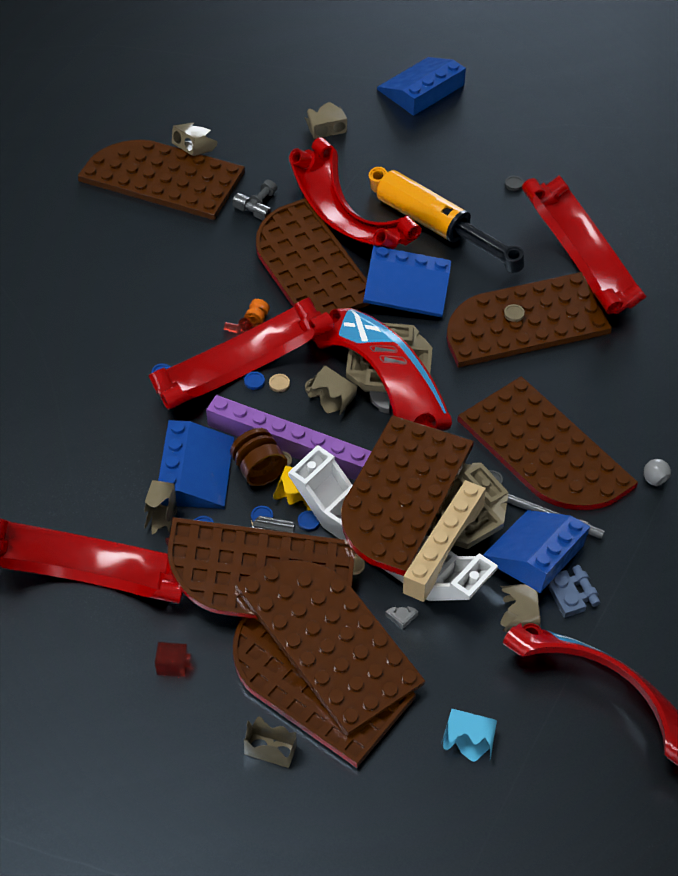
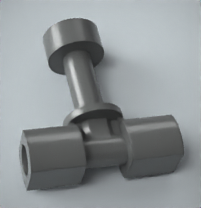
(255, 203)

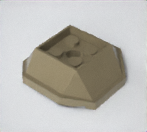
(363, 374)
(492, 514)

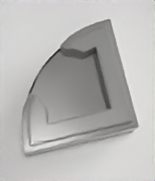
(380, 400)
(401, 616)

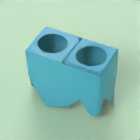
(470, 732)

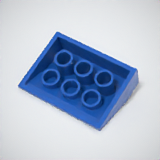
(424, 83)
(407, 281)
(197, 464)
(538, 547)

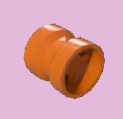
(257, 311)

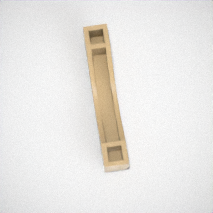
(426, 566)

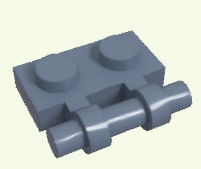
(567, 596)

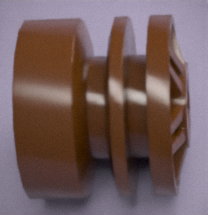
(258, 456)

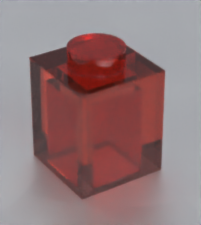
(172, 659)

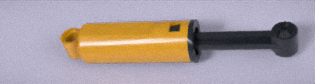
(439, 215)

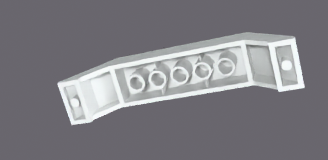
(325, 489)

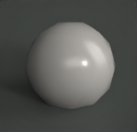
(657, 472)

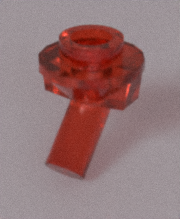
(243, 326)

